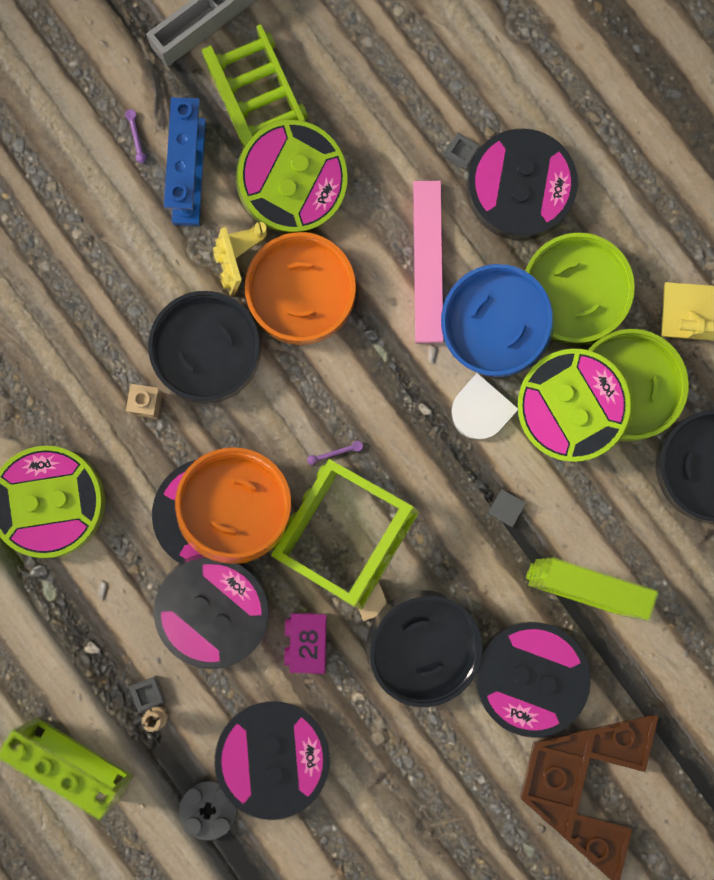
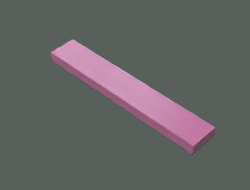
(427, 261)

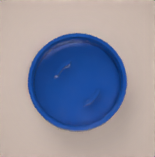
(497, 320)

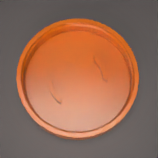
(300, 288)
(233, 505)

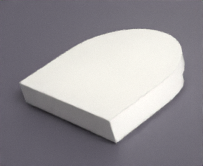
(480, 409)

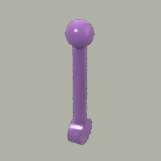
(131, 116)
(356, 446)

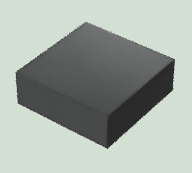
(461, 151)
(506, 508)
(147, 694)

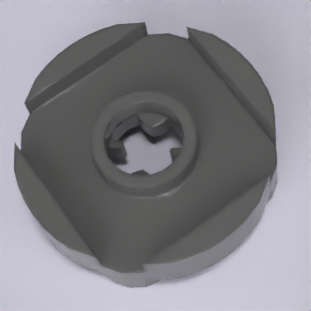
(195, 822)

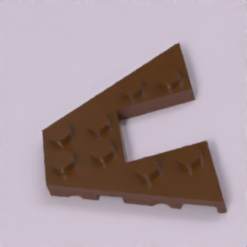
(557, 779)

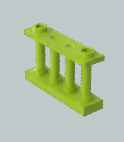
(228, 86)

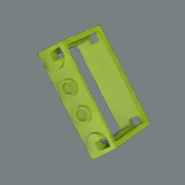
(383, 552)
(591, 588)
(65, 767)

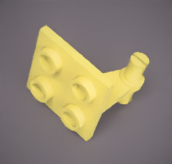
(231, 247)
(688, 311)

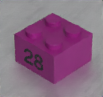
(307, 642)

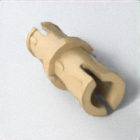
(153, 725)

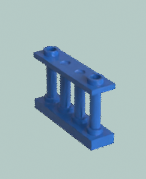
(185, 162)

